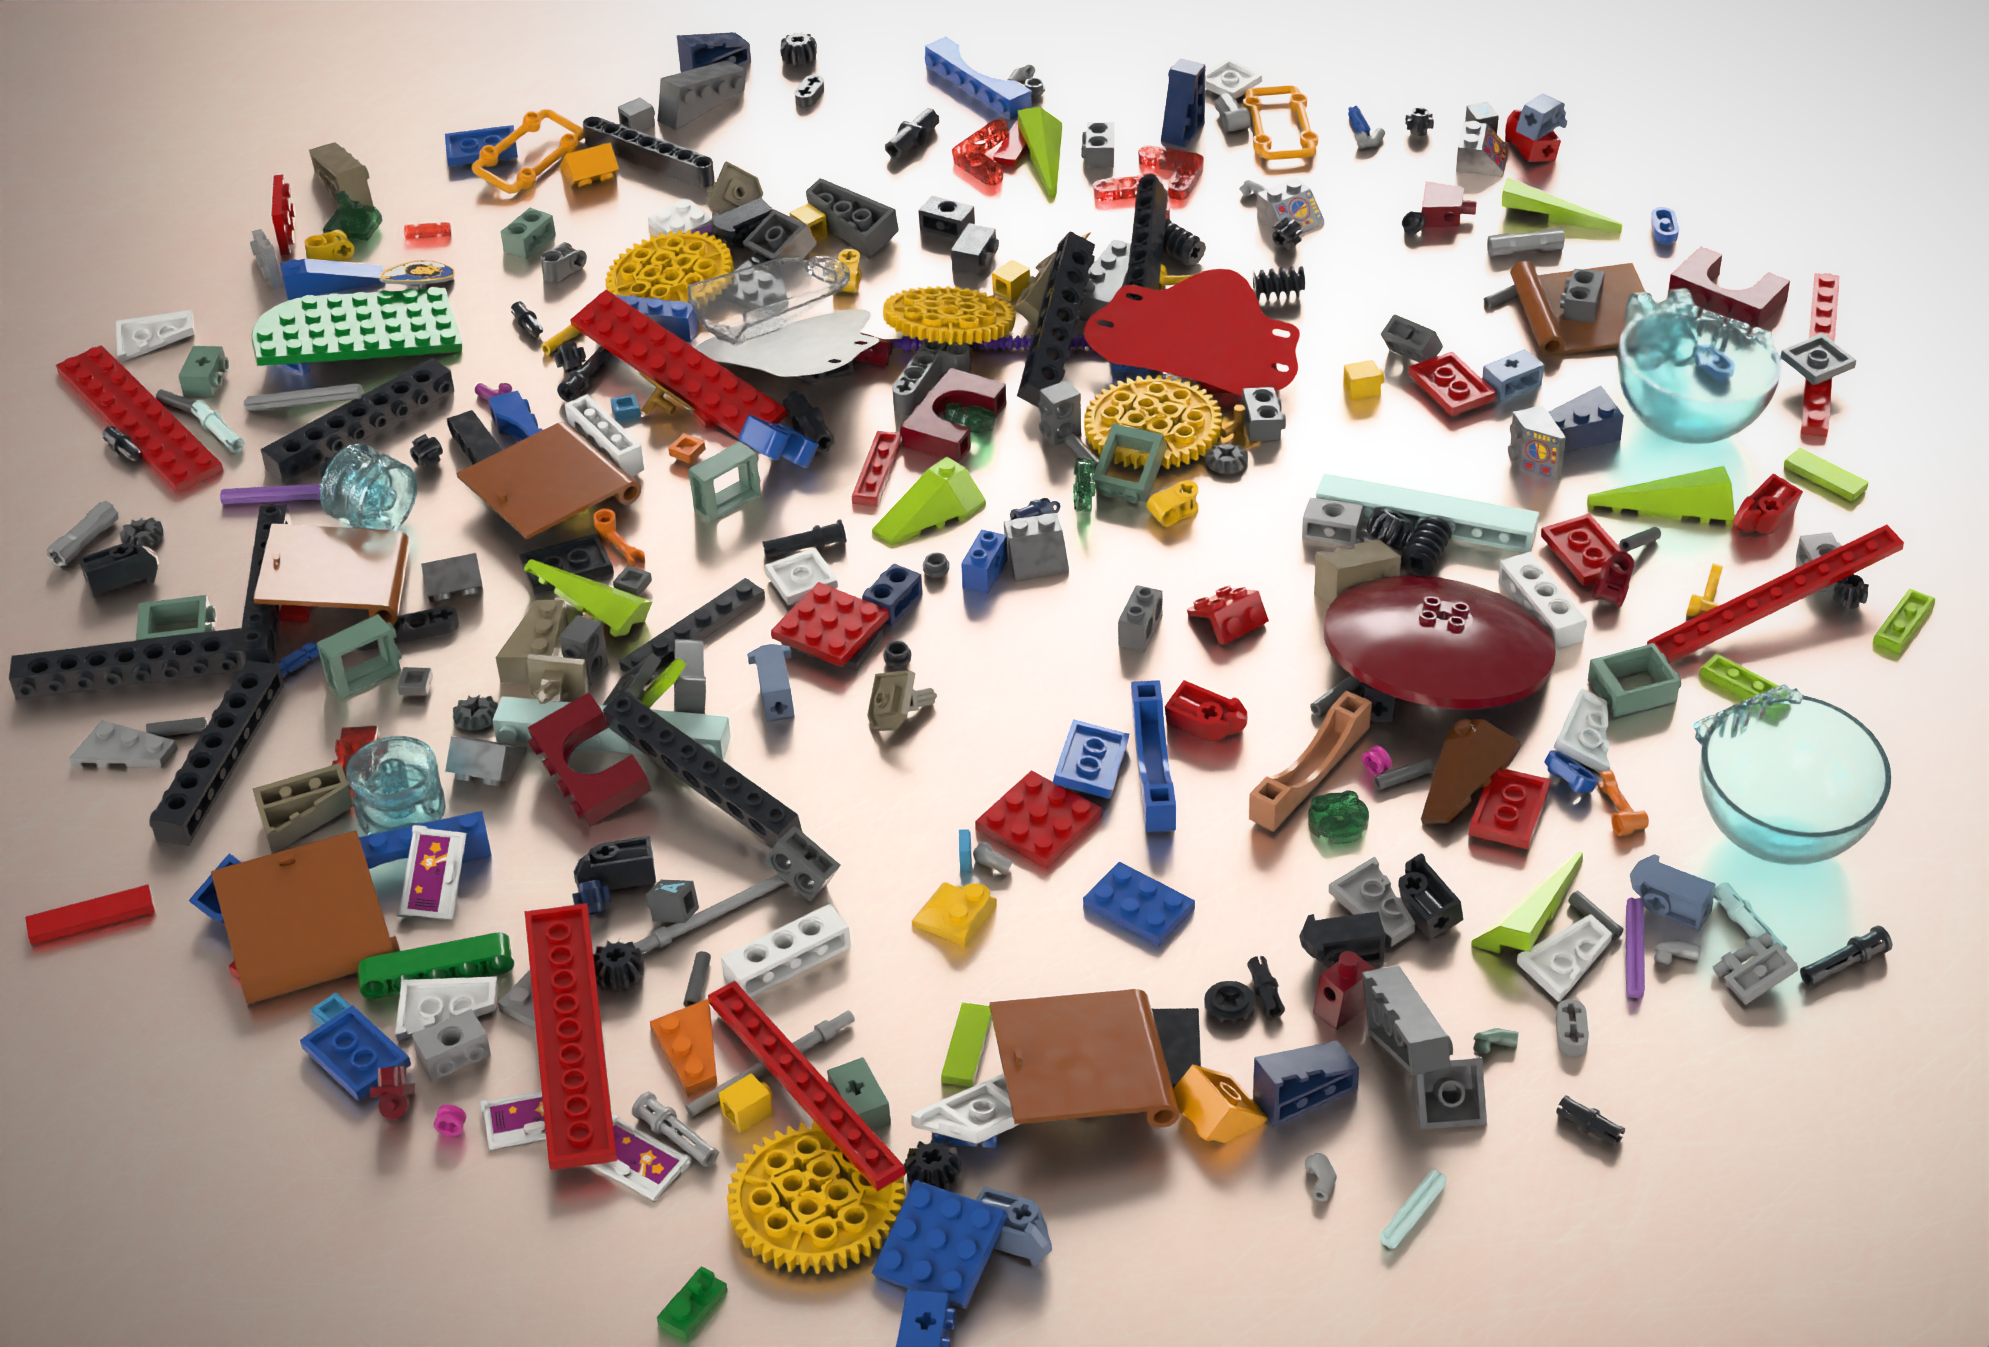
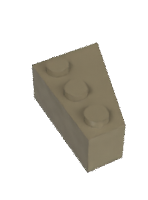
(1031, 298)
(1349, 567)
(535, 634)
(301, 804)

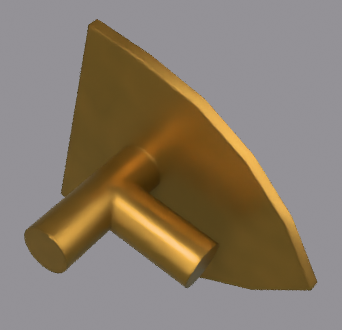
(657, 399)
(1234, 430)

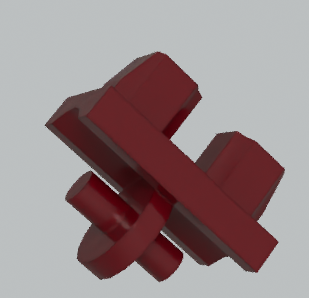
(877, 353)
(392, 1089)

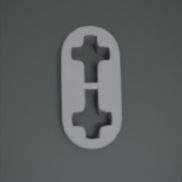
(1578, 1028)

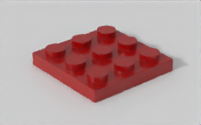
(830, 624)
(1038, 819)

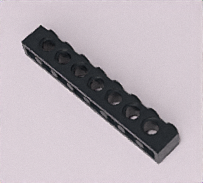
(1057, 317)
(357, 420)
(261, 621)
(125, 663)
(216, 753)
(700, 768)

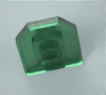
(353, 218)

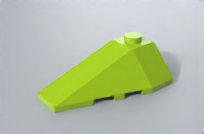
(936, 496)

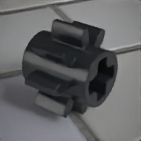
(1419, 121)
(1287, 233)
(569, 357)
(426, 451)
(1851, 592)

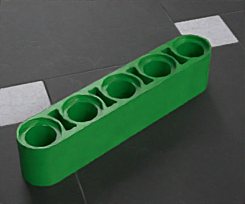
(462, 958)

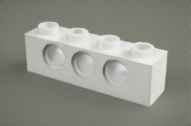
(605, 434)
(1539, 593)
(787, 951)

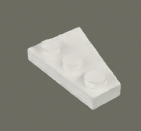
(149, 333)
(1585, 732)
(1565, 955)
(435, 1000)

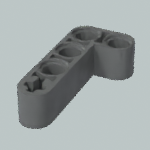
(924, 370)
(691, 683)

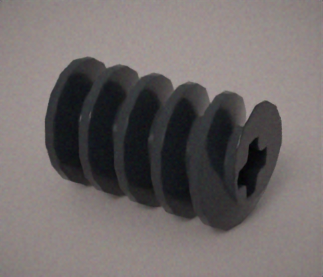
(1182, 244)
(1279, 282)
(1426, 546)

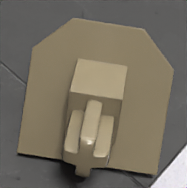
(733, 188)
(557, 678)
(895, 697)

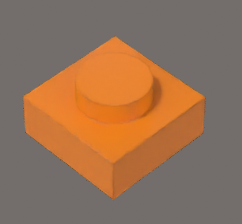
(687, 448)

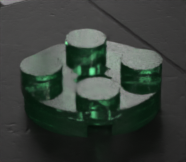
(972, 417)
(1083, 488)
(1344, 804)

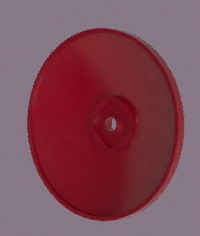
(1439, 642)

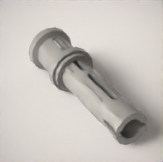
(666, 1122)

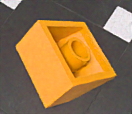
(589, 165)
(1216, 1105)

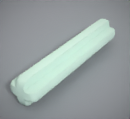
(1413, 1209)

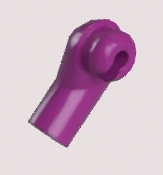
(486, 392)

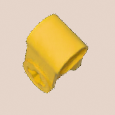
(327, 246)
(851, 259)
(1173, 505)

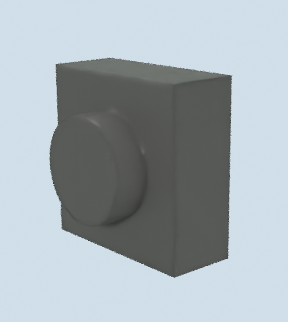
(633, 580)
(415, 681)

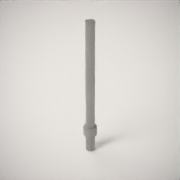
(664, 936)
(822, 1032)

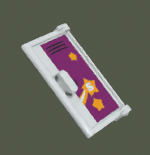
(428, 870)
(512, 1118)
(647, 1160)

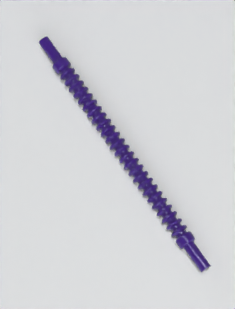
(907, 343)

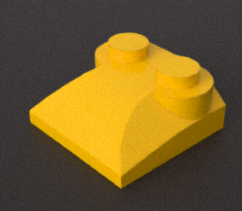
(956, 911)

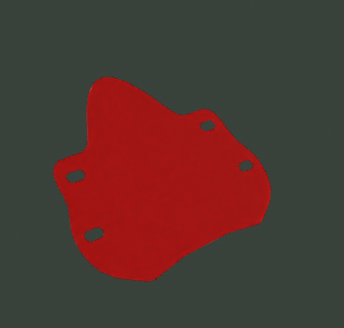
(1199, 331)

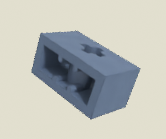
(1513, 374)

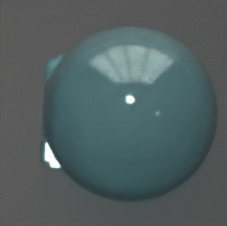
(1696, 374)
(1791, 776)

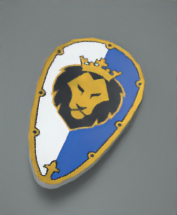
(417, 274)

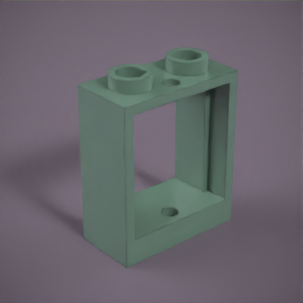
(1133, 439)
(702, 475)
(174, 611)
(1606, 669)
(368, 672)

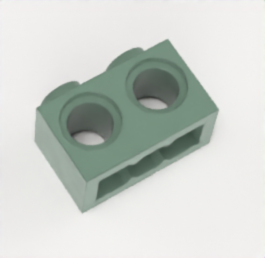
(528, 233)

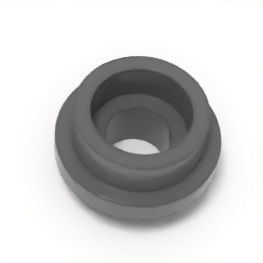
(1036, 86)
(936, 564)

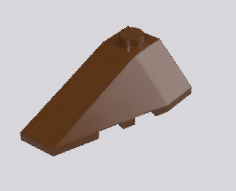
(1465, 764)

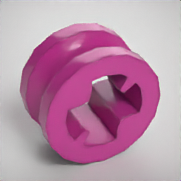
(1376, 760)
(450, 1120)

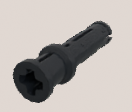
(580, 379)
(816, 537)
(1857, 951)

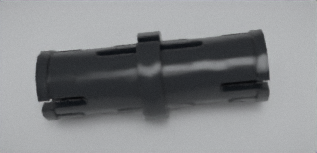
(1266, 987)
(1590, 1120)

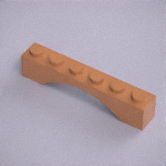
(1281, 793)

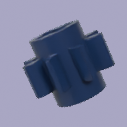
(593, 895)

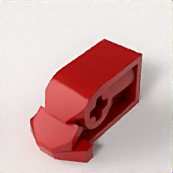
(1534, 151)
(1767, 506)
(1205, 712)

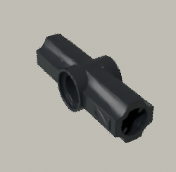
(912, 133)
(808, 420)

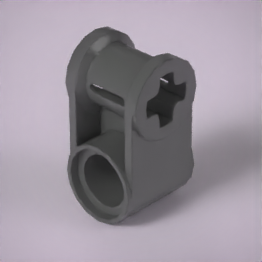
(562, 262)

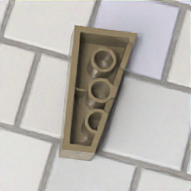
(341, 172)

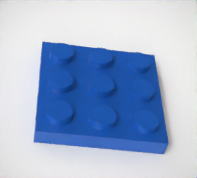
(940, 1243)

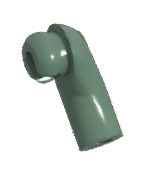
(1494, 1036)

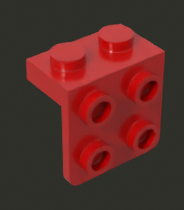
(1231, 612)

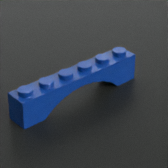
(999, 94)
(513, 416)
(1152, 756)
(396, 843)

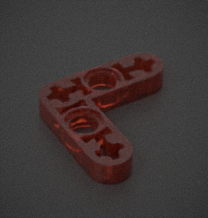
(992, 134)
(1180, 162)
(1115, 189)

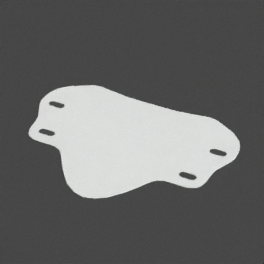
(800, 346)

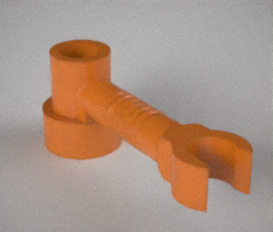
(605, 524)
(1626, 819)

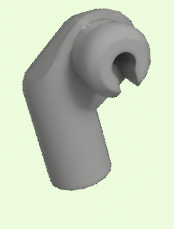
(1022, 73)
(1370, 141)
(1250, 186)
(986, 856)
(1676, 948)
(1326, 1175)

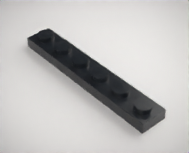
(698, 623)

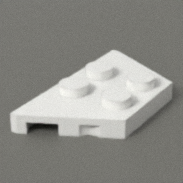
(971, 1114)

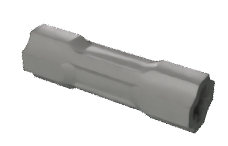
(1544, 240)
(71, 544)

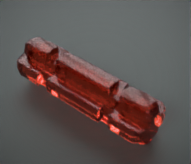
(427, 230)

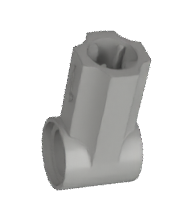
(1232, 115)

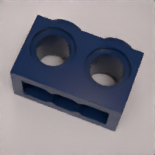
(895, 590)

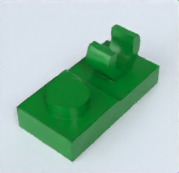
(692, 1303)

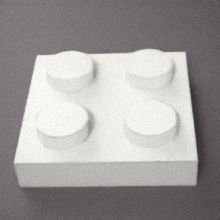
(1232, 78)
(679, 216)
(799, 574)

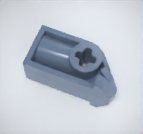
(1541, 116)
(773, 680)
(1673, 892)
(1024, 1229)

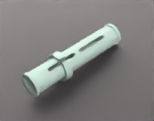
(213, 421)
(1741, 911)

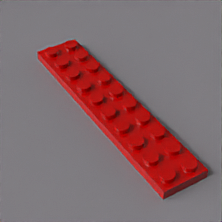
(674, 364)
(135, 412)
(569, 1038)

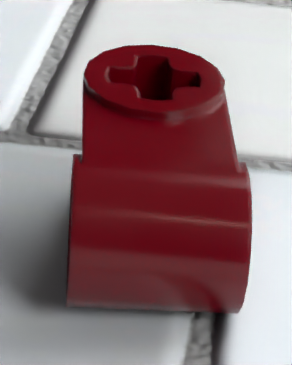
(1612, 583)

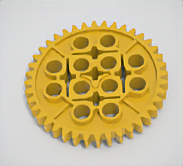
(668, 265)
(949, 315)
(1166, 407)
(829, 1215)

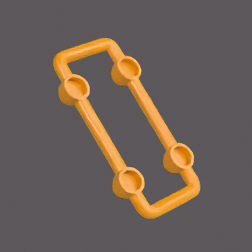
(1298, 103)
(526, 176)

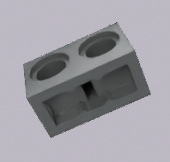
(1099, 145)
(1582, 295)
(1411, 339)
(1060, 412)
(1262, 414)
(1140, 618)
(586, 641)
(802, 863)

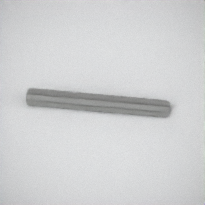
(303, 397)

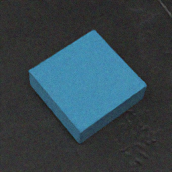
(625, 407)
(965, 851)
(329, 1008)

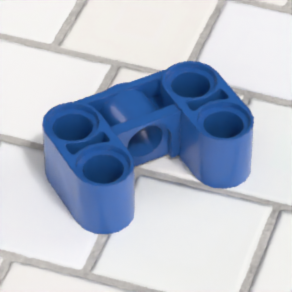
(778, 440)

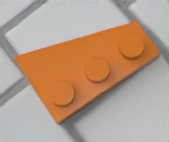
(688, 1045)

